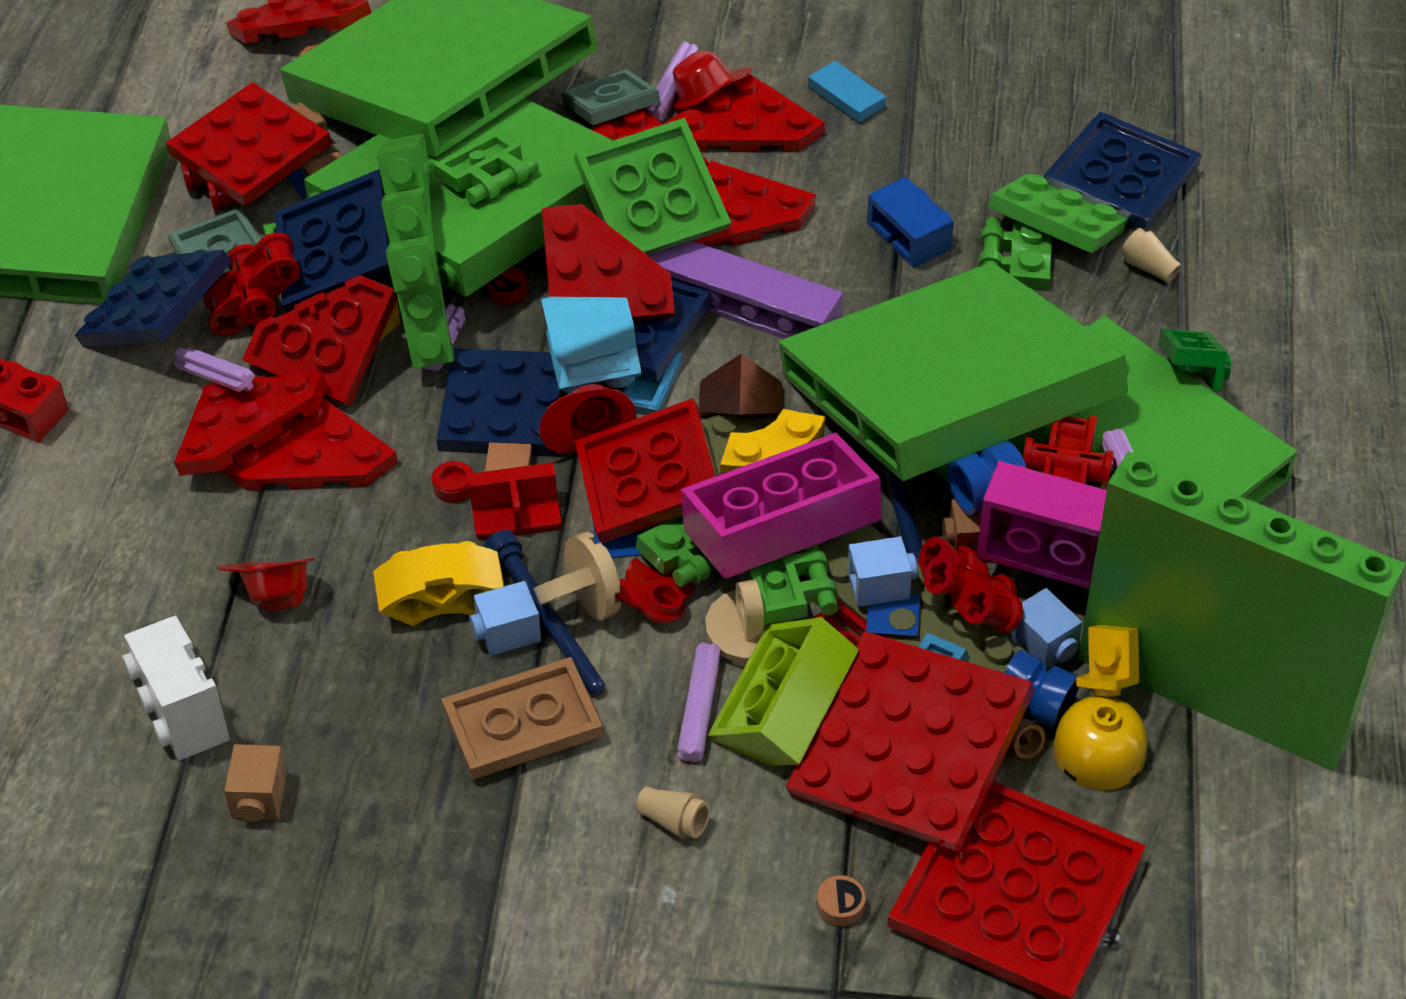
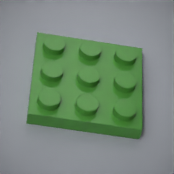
(653, 187)

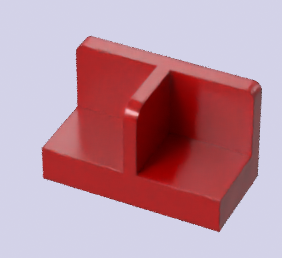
(515, 500)

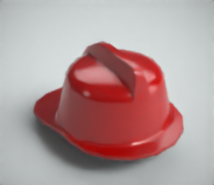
(701, 77)
(583, 413)
(273, 584)

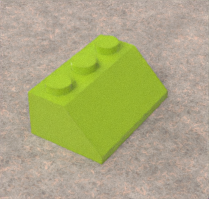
(784, 691)

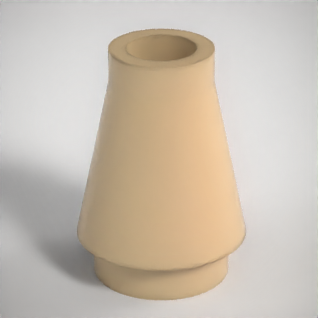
(1150, 255)
(676, 811)

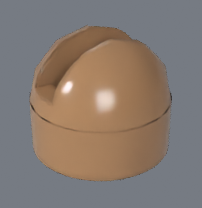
(1033, 739)

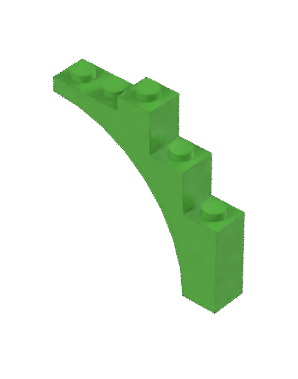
(412, 249)

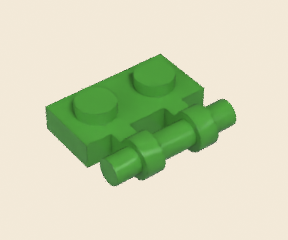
(475, 164)
(1029, 252)
(672, 548)
(785, 595)

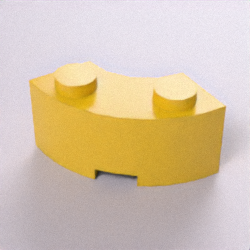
(785, 433)
(435, 581)

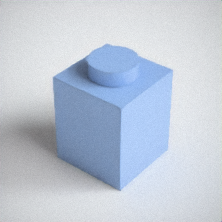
(880, 571)
(505, 618)
(1048, 629)

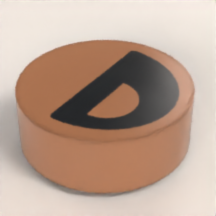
(840, 900)

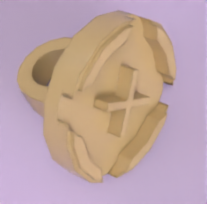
(589, 576)
(737, 622)

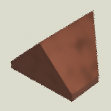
(742, 390)

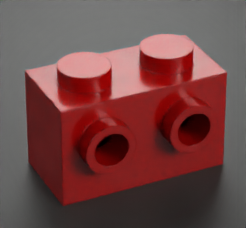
(29, 401)

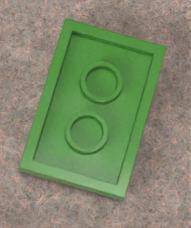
(1058, 212)

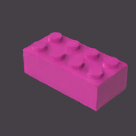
(781, 505)
(1041, 524)

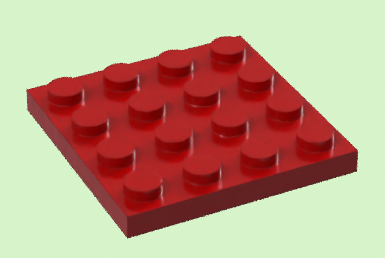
(912, 740)
(1022, 893)

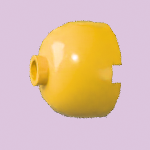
(1101, 742)

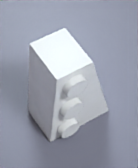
(175, 688)

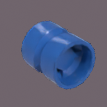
(972, 474)
(1053, 688)

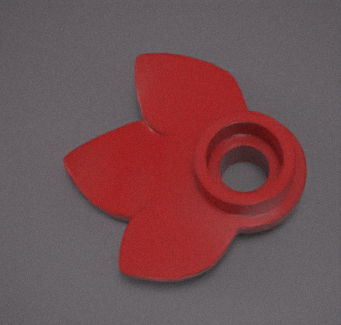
(653, 593)

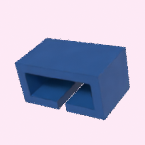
(908, 211)

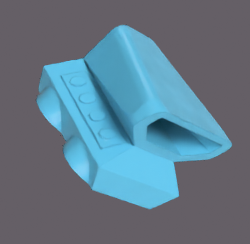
(591, 341)

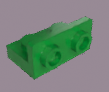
(1197, 353)

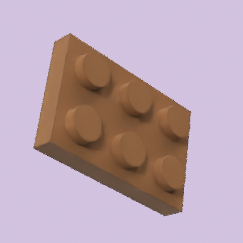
(522, 718)

